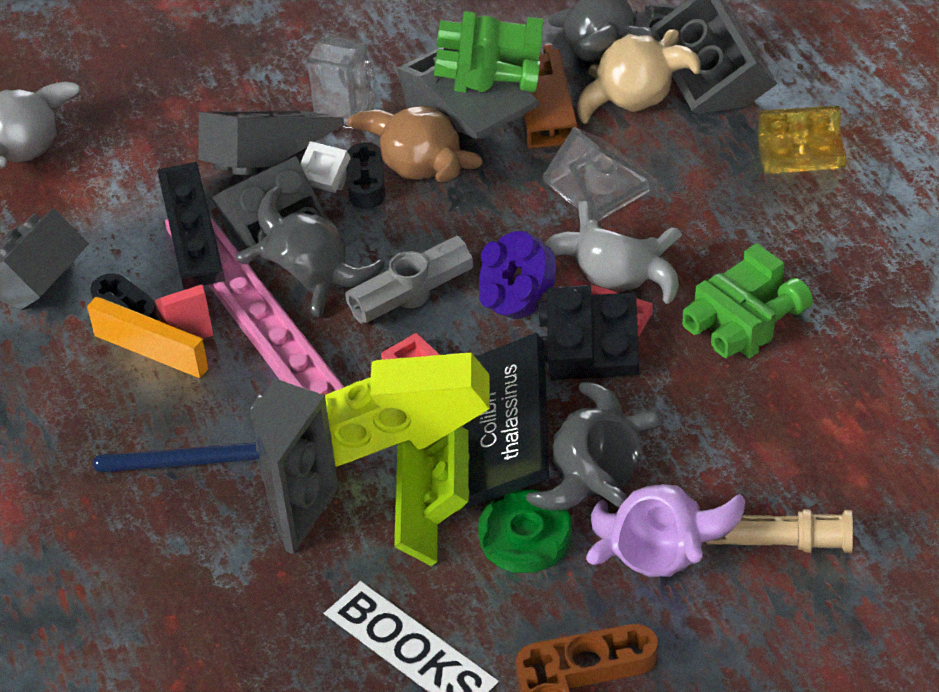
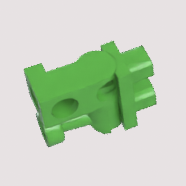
(489, 52)
(745, 303)

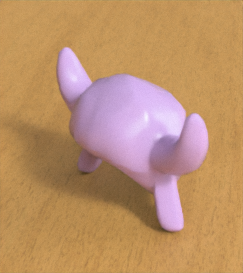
(660, 529)

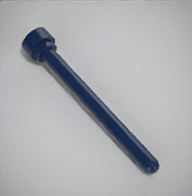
(176, 457)

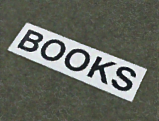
(407, 643)

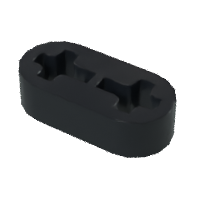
(369, 174)
(130, 295)

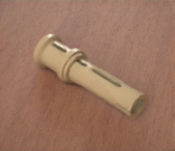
(804, 531)

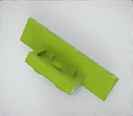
(429, 490)

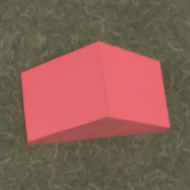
(186, 311)

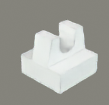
(325, 166)

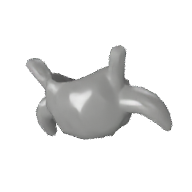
(29, 120)
(616, 259)

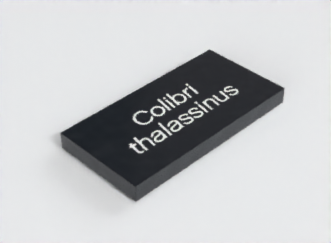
(511, 437)

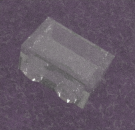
(340, 78)

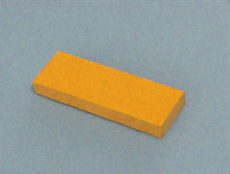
(148, 337)

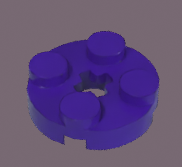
(499, 264)

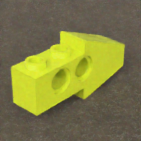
(406, 401)

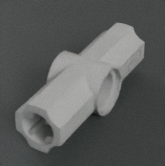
(409, 279)

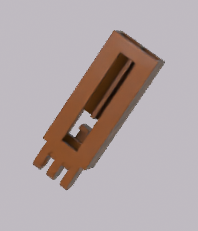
(554, 102)

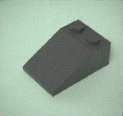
(259, 138)

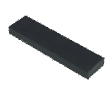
(190, 225)

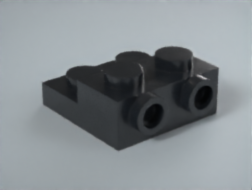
(589, 333)

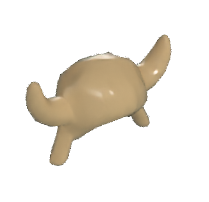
(635, 73)

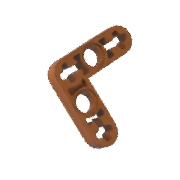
(564, 673)

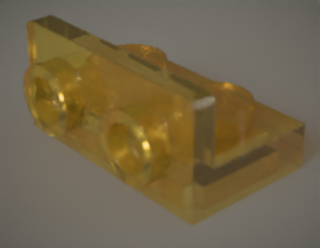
(801, 139)

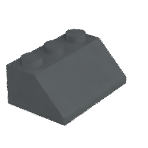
(730, 66)
(294, 457)

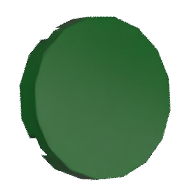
(522, 535)

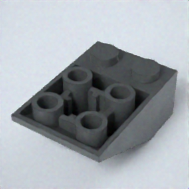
(471, 111)

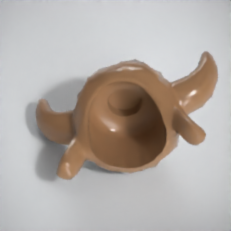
(417, 142)

